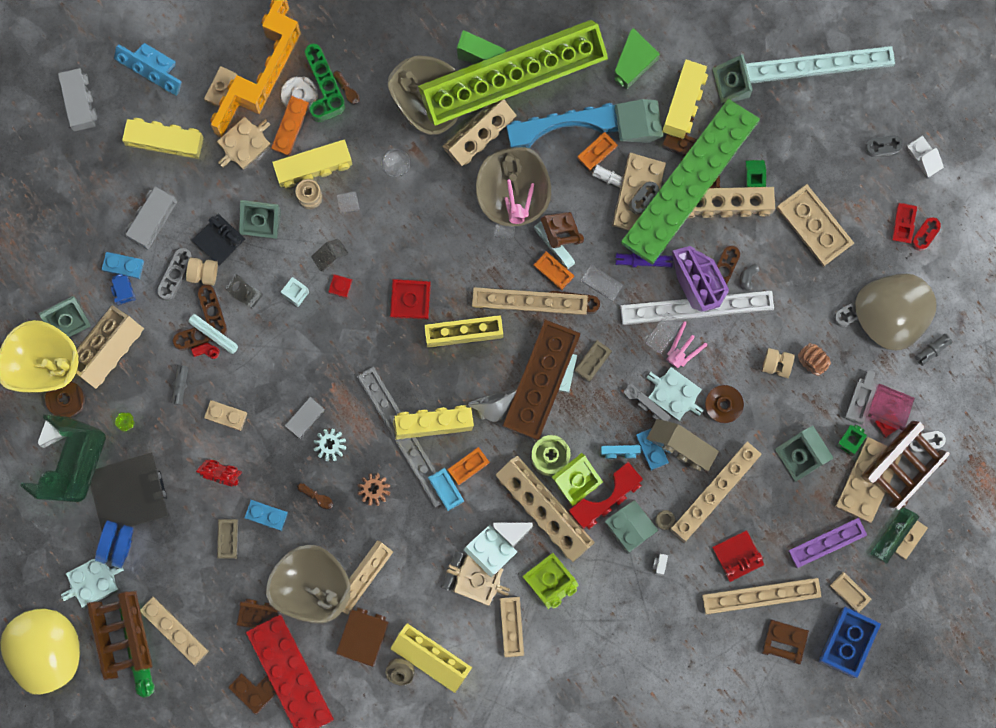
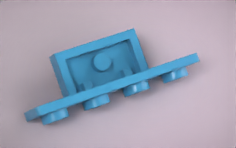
(151, 65)

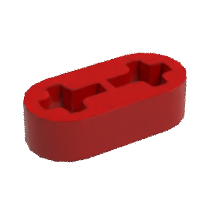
(929, 236)

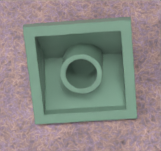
(733, 80)
(259, 219)
(66, 316)

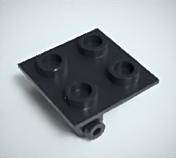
(218, 239)

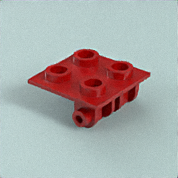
(213, 470)
(738, 556)

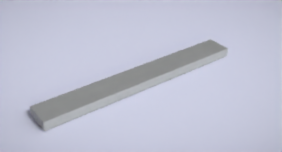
(410, 446)

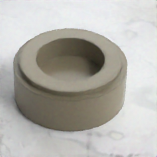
(665, 520)

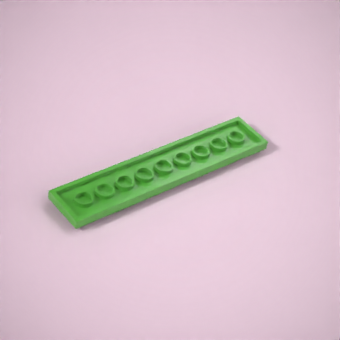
(690, 181)

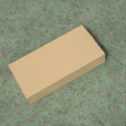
(850, 592)

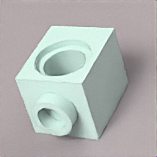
(295, 292)

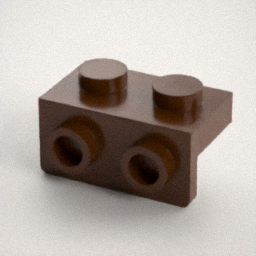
(253, 615)

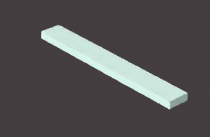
(820, 64)

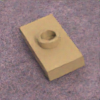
(219, 86)
(911, 540)

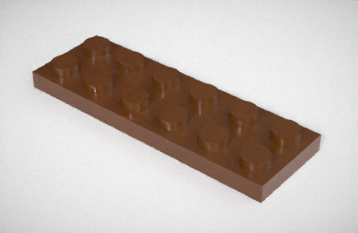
(541, 380)

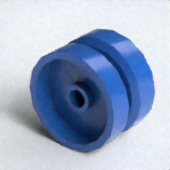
(114, 544)

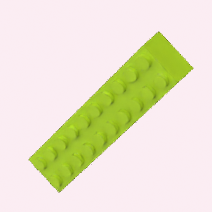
(513, 72)

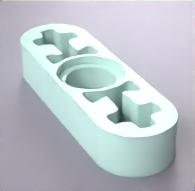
(561, 253)

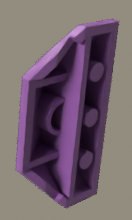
(699, 279)

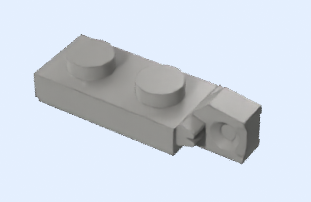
(861, 399)
(645, 403)

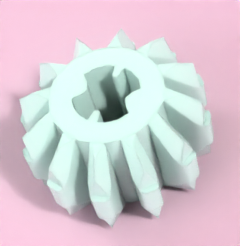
(336, 447)

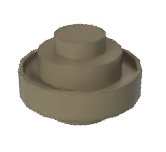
(400, 672)

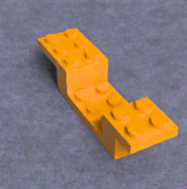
(251, 95)

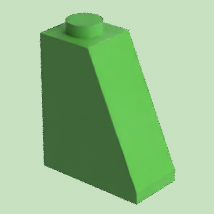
(475, 49)
(634, 60)

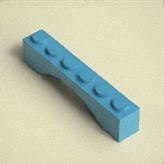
(526, 133)

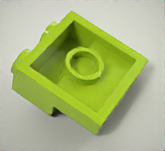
(577, 479)
(551, 581)

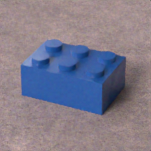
(849, 642)

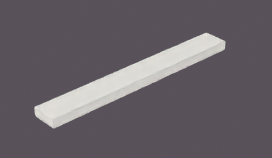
(682, 309)

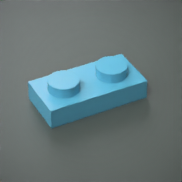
(628, 451)

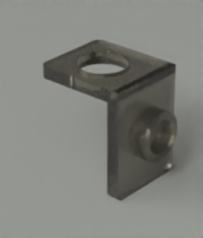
(327, 254)
(245, 293)

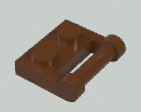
(561, 224)
(786, 635)

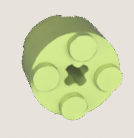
(550, 444)

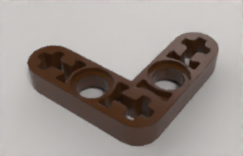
(222, 323)

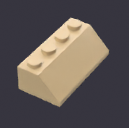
(106, 345)

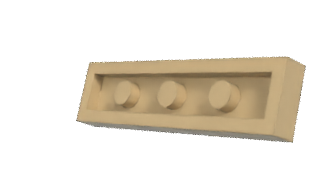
(367, 572)
(174, 631)

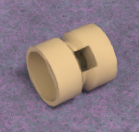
(308, 194)
(202, 271)
(771, 364)

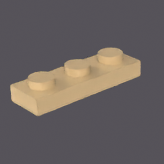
(512, 627)

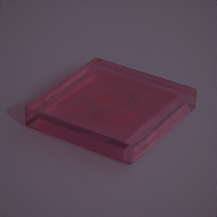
(891, 407)

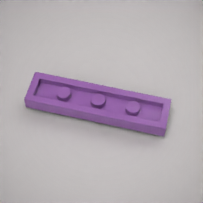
(827, 543)

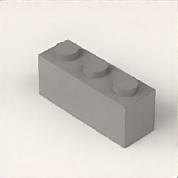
(77, 99)
(150, 217)

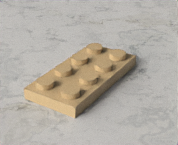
(637, 173)
(815, 225)
(863, 497)

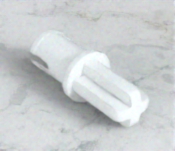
(607, 176)

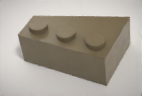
(683, 444)

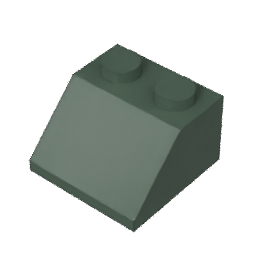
(639, 121)
(804, 453)
(630, 526)

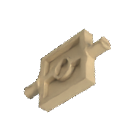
(244, 143)
(475, 582)

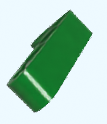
(323, 80)

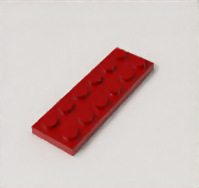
(289, 674)

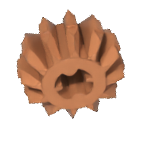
(814, 359)
(380, 491)

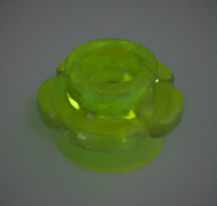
(124, 426)

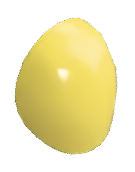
(37, 358)
(40, 650)

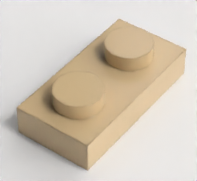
(225, 415)

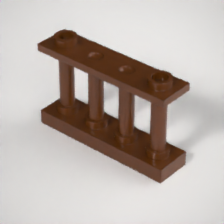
(887, 460)
(135, 632)

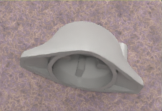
(495, 406)

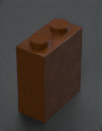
(363, 637)

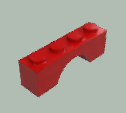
(625, 480)

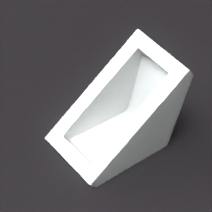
(512, 531)

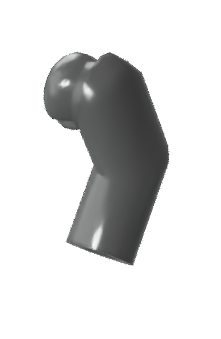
(746, 277)

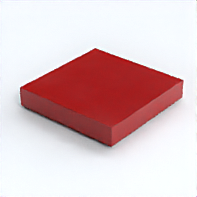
(410, 299)

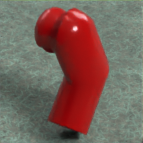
(207, 349)

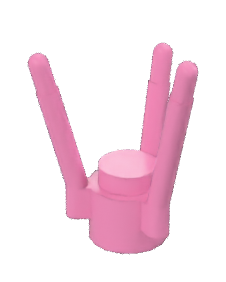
(515, 211)
(677, 357)

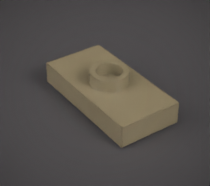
(593, 361)
(227, 539)

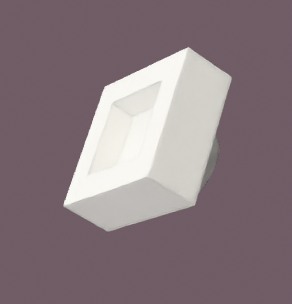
(660, 564)

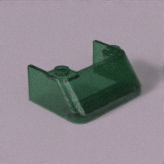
(75, 465)

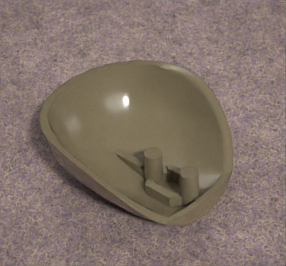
(404, 89)
(522, 168)
(896, 310)
(309, 585)

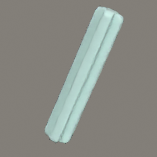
(213, 334)

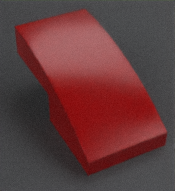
(904, 223)

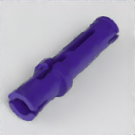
(635, 260)

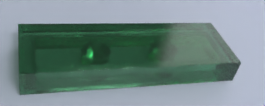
(894, 535)

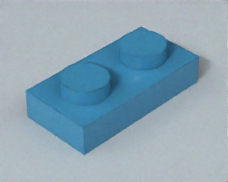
(123, 265)
(653, 453)
(266, 515)

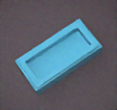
(446, 489)

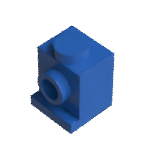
(122, 290)

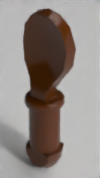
(351, 95)
(322, 500)

